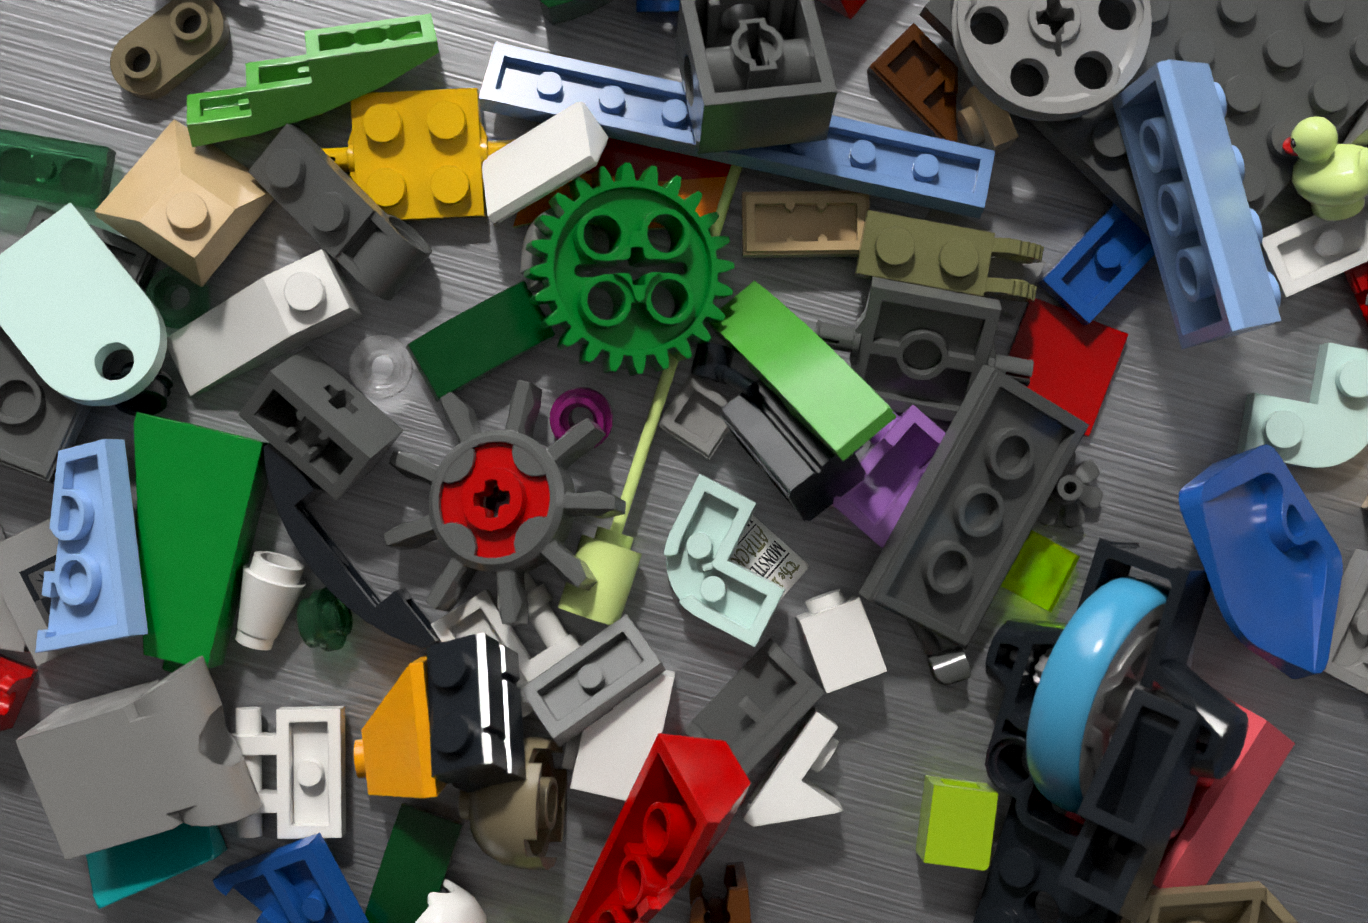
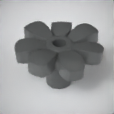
(1078, 494)

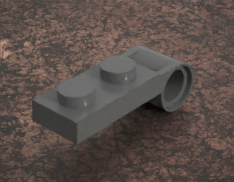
(338, 214)

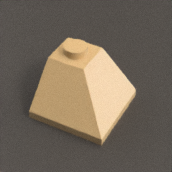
(185, 204)

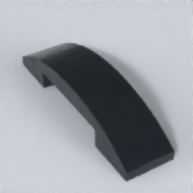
(395, 615)

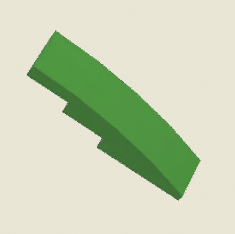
(337, 69)
(802, 371)

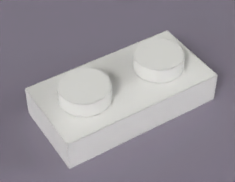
(1315, 250)

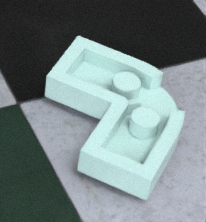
(1326, 428)
(701, 565)

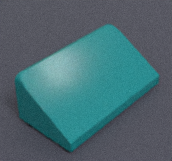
(151, 860)

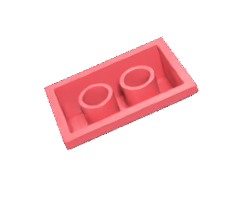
(1221, 807)

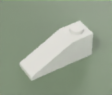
(263, 322)

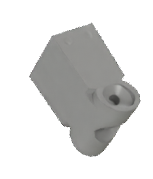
(138, 763)

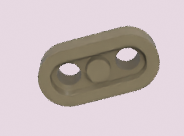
(171, 51)

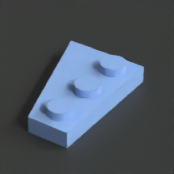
(97, 563)

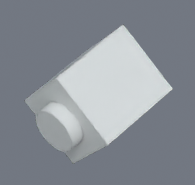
(840, 640)

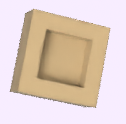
(985, 122)

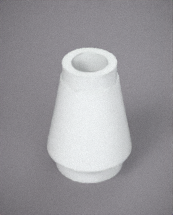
(267, 597)

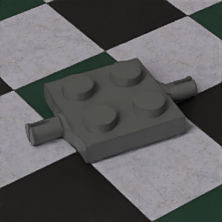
(923, 346)

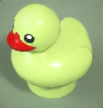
(1327, 172)

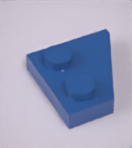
(294, 885)

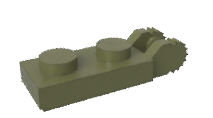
(942, 256)

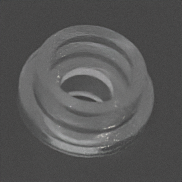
(361, 366)

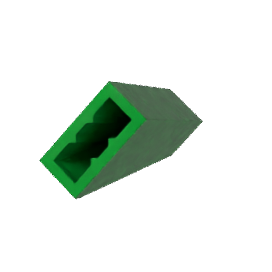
(195, 533)

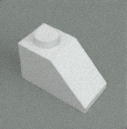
(614, 748)

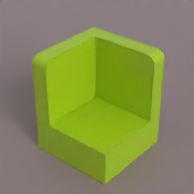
(956, 823)

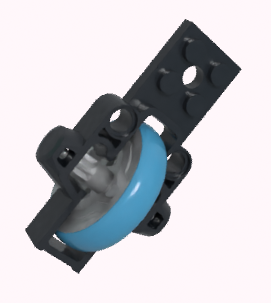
(1065, 702)

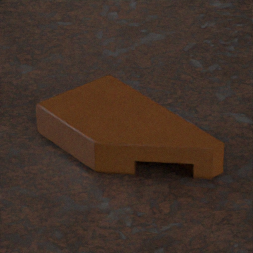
(920, 82)

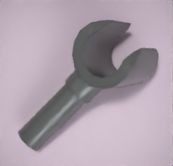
(946, 665)

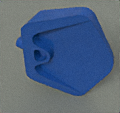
(1266, 558)

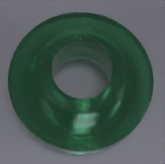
(160, 291)
(324, 620)

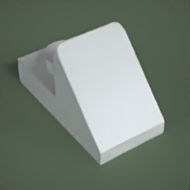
(784, 790)

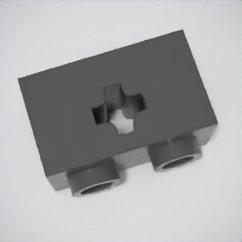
(320, 422)

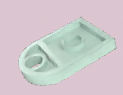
(73, 306)

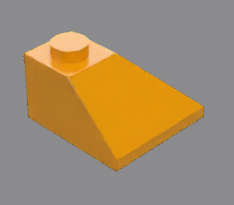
(397, 740)

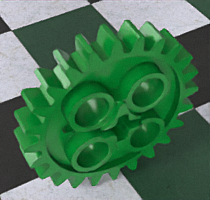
(625, 213)

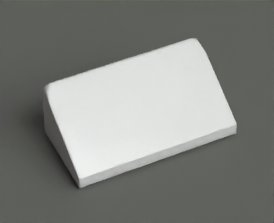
(542, 161)

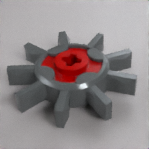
(521, 532)

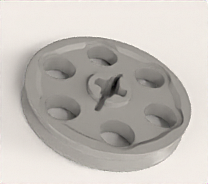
(1034, 45)

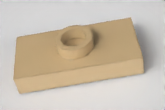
(802, 223)

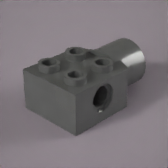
(754, 73)

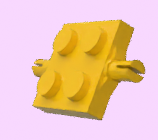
(419, 152)

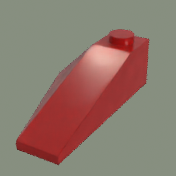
(664, 829)

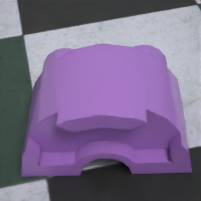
(892, 473)

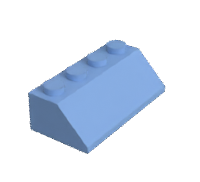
(1196, 203)

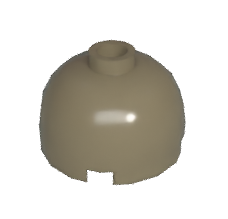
(521, 817)

